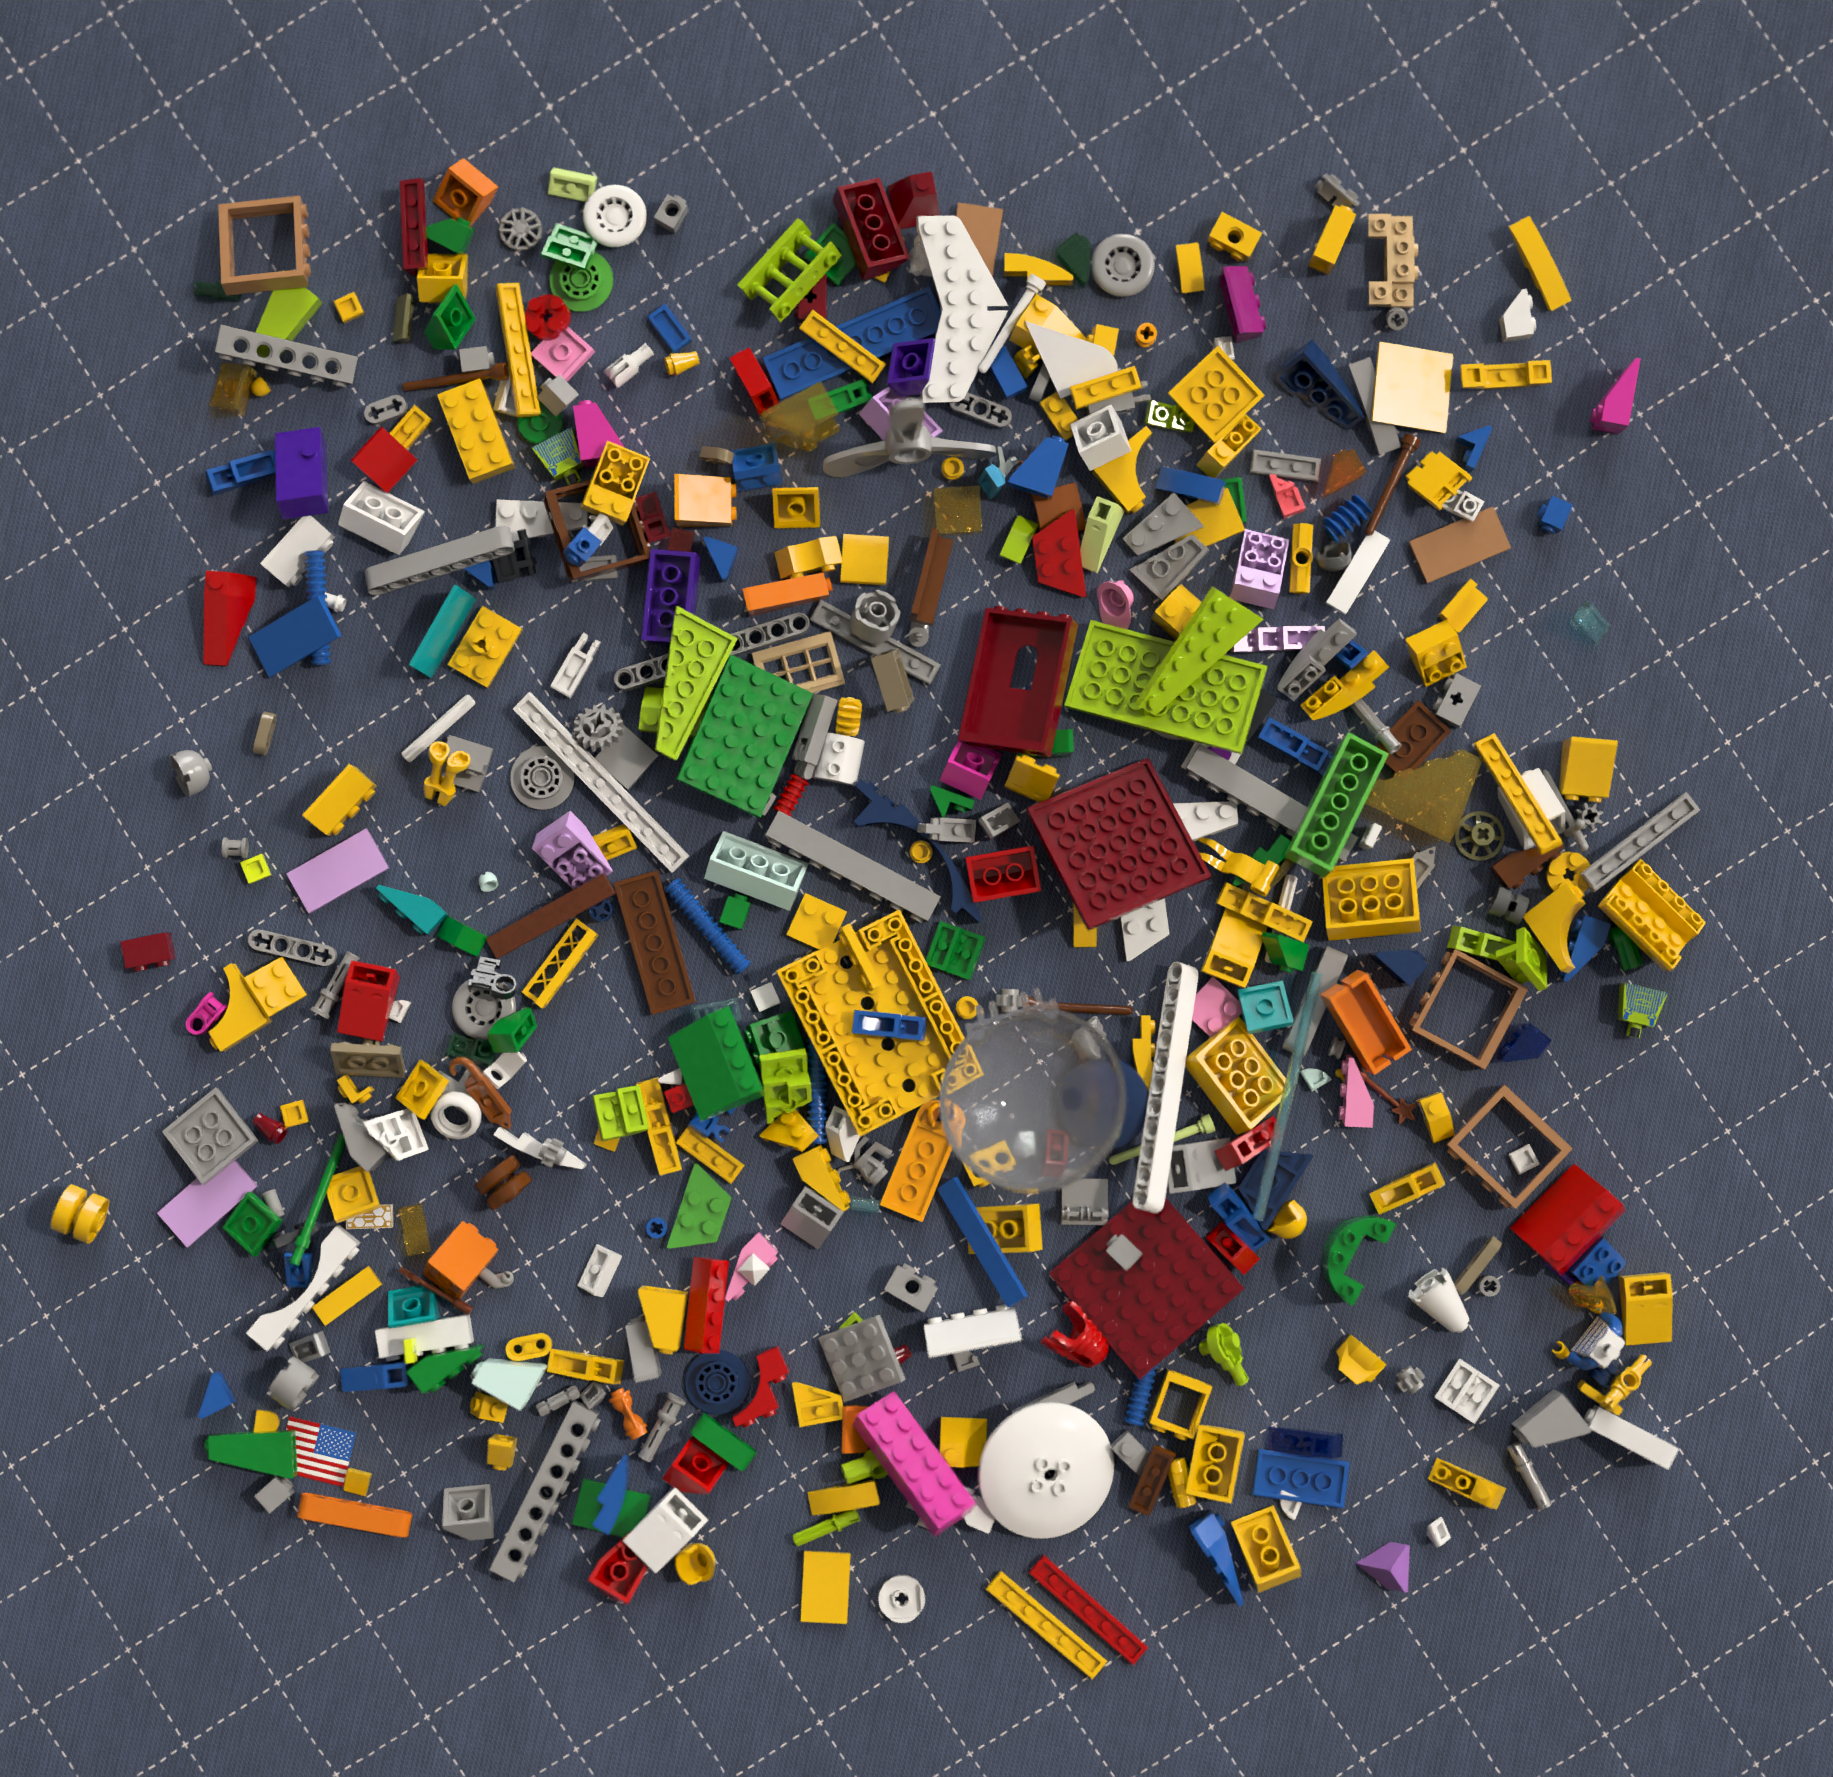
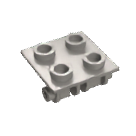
(1085, 1203)

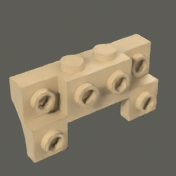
(1398, 261)

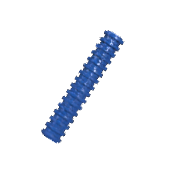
(315, 588)
(707, 926)
(817, 1105)
(1140, 1398)

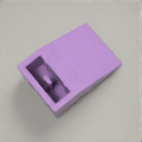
(1259, 569)
(571, 851)

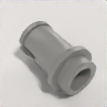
(272, 1201)

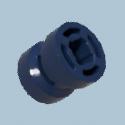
(1603, 1375)

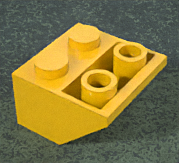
(1436, 652)

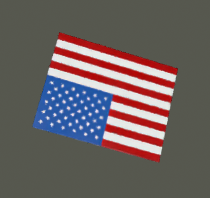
(322, 1450)

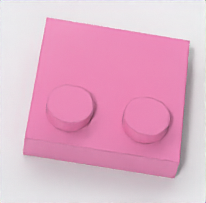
(564, 354)
(1214, 1007)

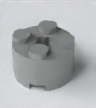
(874, 617)
(291, 1383)

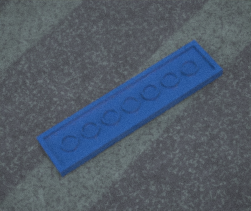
(876, 331)

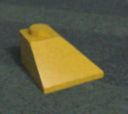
(962, 1440)

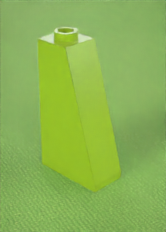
(286, 315)

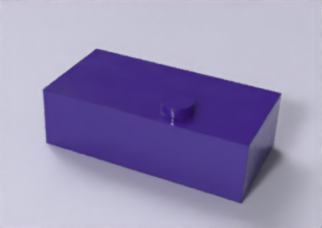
(301, 473)
(670, 583)

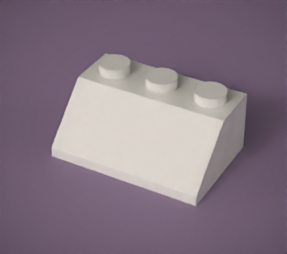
(380, 517)
(288, 557)

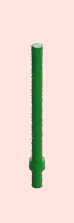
(302, 1241)

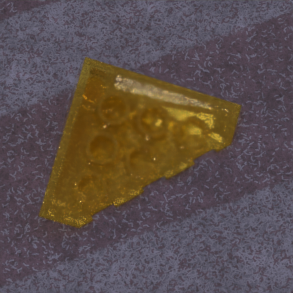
(1429, 796)

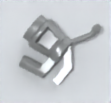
(869, 1167)

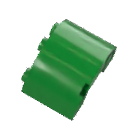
(1341, 1247)

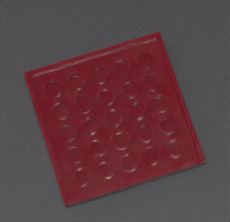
(1118, 844)
(1159, 1297)

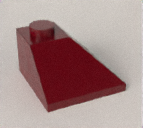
(913, 198)

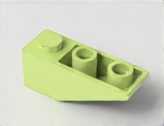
(1099, 532)

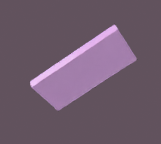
(337, 871)
(204, 1205)

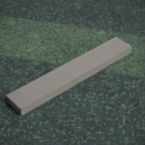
(839, 624)
(1639, 842)

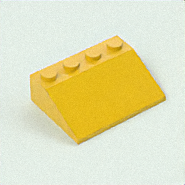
(1371, 900)
(1237, 1076)

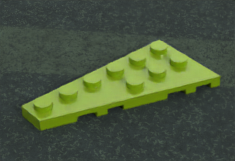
(1205, 639)
(692, 669)

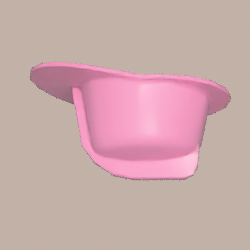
(1115, 603)

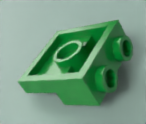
(773, 1036)

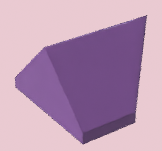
(1389, 1566)

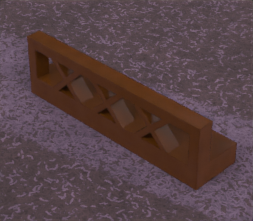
(931, 579)

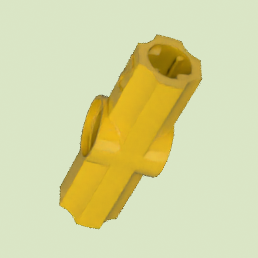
(1300, 573)

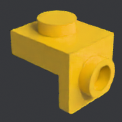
(348, 1089)
(488, 1407)

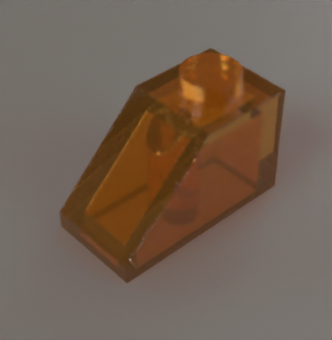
(1343, 471)

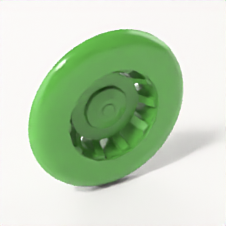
(581, 282)

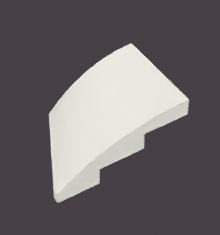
(398, 1133)

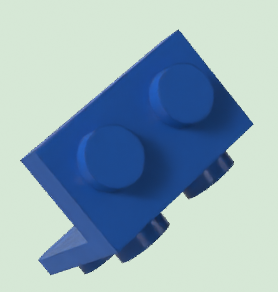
(1598, 1261)

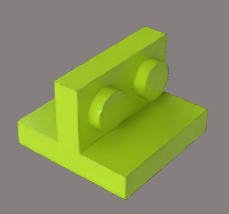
(1525, 960)

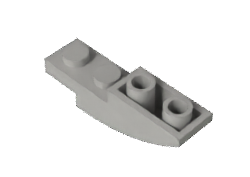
(1310, 661)

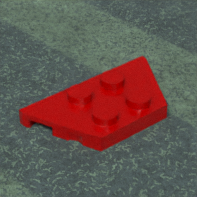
(1059, 555)

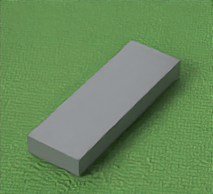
(1285, 465)

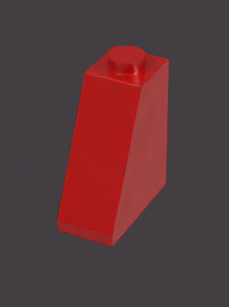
(754, 380)

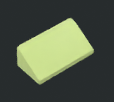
(571, 184)

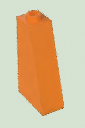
(786, 593)

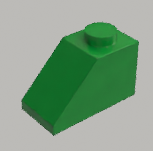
(452, 233)
(1285, 952)
(512, 1031)

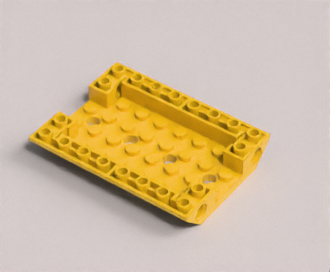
(858, 1066)

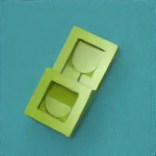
(1018, 540)

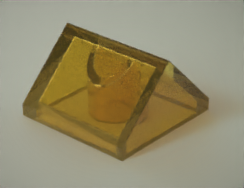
(233, 387)

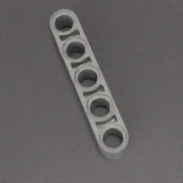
(1331, 966)

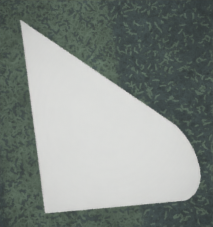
(1070, 358)

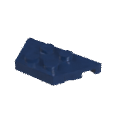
(1287, 1174)

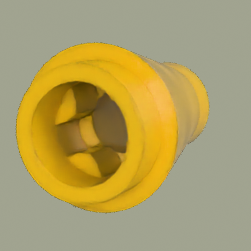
(680, 362)

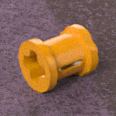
(1152, 333)

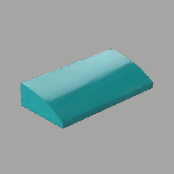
(442, 631)

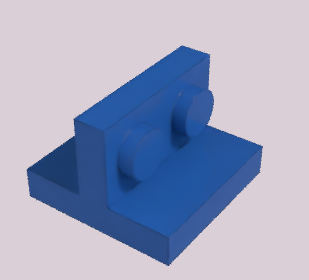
(756, 467)

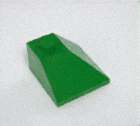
(450, 321)

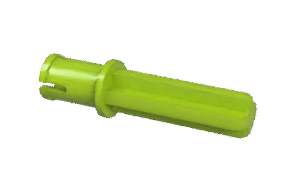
(826, 1527)

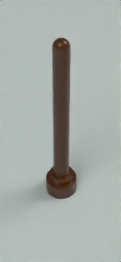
(497, 372)
(1409, 445)
(1090, 1008)

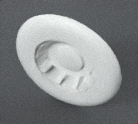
(614, 216)

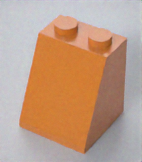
(460, 1260)

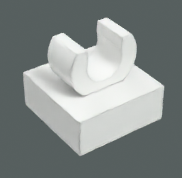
(601, 526)

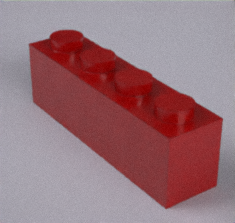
(706, 1305)

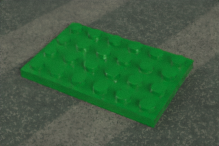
(744, 736)

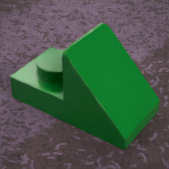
(944, 798)

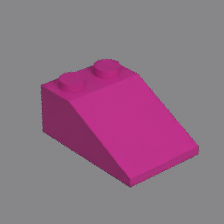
(1615, 408)

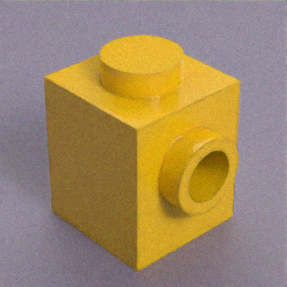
(1104, 337)

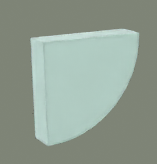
(1314, 1078)

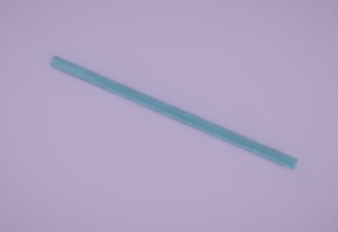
(1287, 1096)

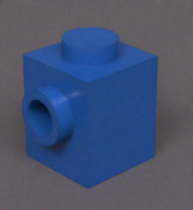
(1553, 515)
(581, 547)

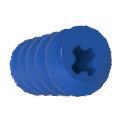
(1345, 518)

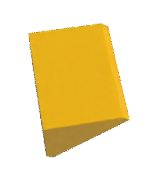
(796, 507)

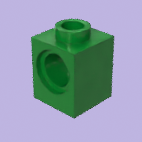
(735, 911)

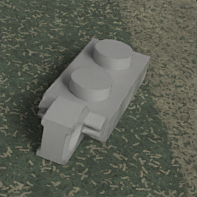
(950, 829)

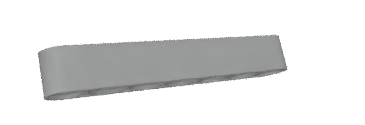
(439, 560)

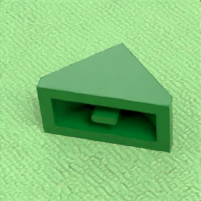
(462, 936)

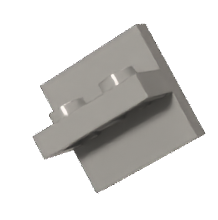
(480, 756)

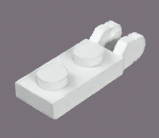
(574, 667)

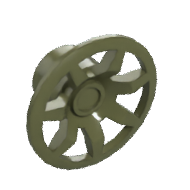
(1480, 835)

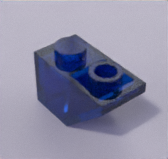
(1526, 1045)

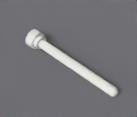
(1033, 286)

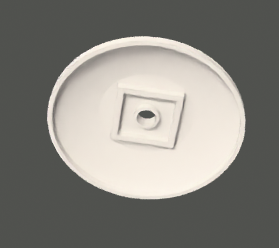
(1028, 1446)

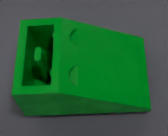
(432, 1370)

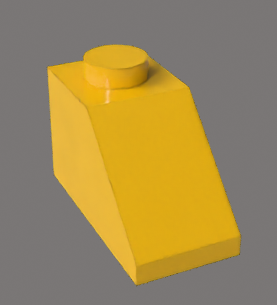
(501, 1451)

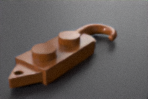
(484, 1093)

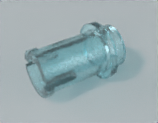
(865, 1205)

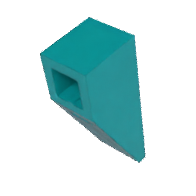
(421, 910)

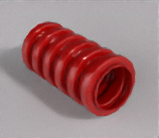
(791, 794)

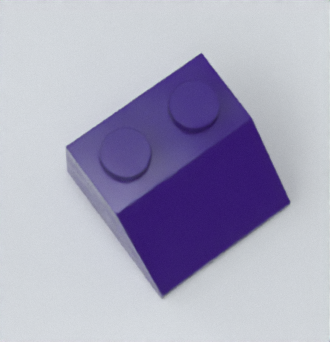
(911, 366)

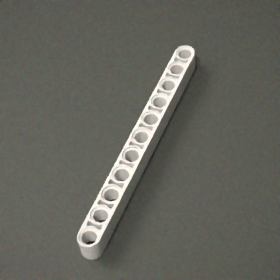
(1165, 1088)

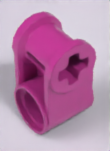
(206, 1014)

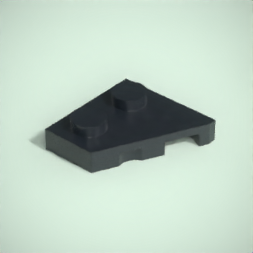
(284, 1238)

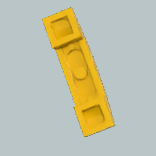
(1506, 375)

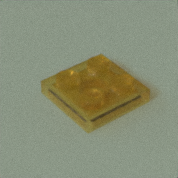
(957, 510)

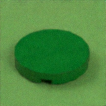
(542, 427)

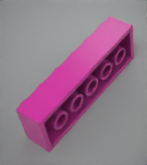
(914, 1463)

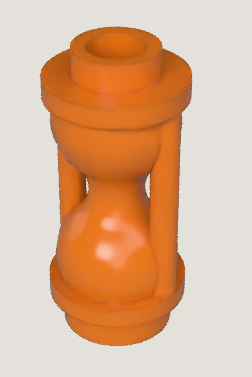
(633, 1423)

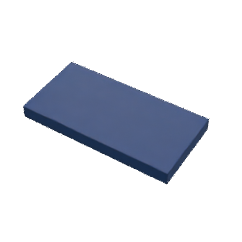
(295, 636)
(1307, 1477)

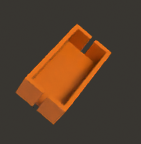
(1365, 1022)

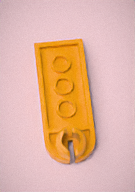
(919, 1165)

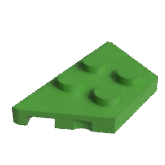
(700, 1211)

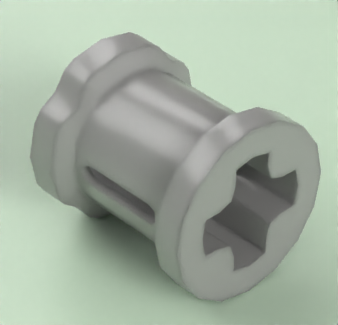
(235, 847)

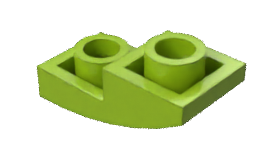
(1168, 417)

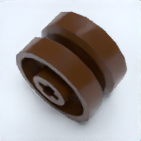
(503, 1183)

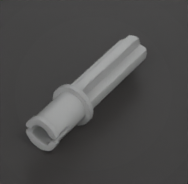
(1380, 731)

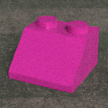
(970, 769)

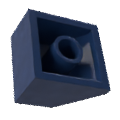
(1401, 964)

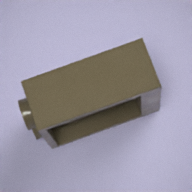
(893, 680)

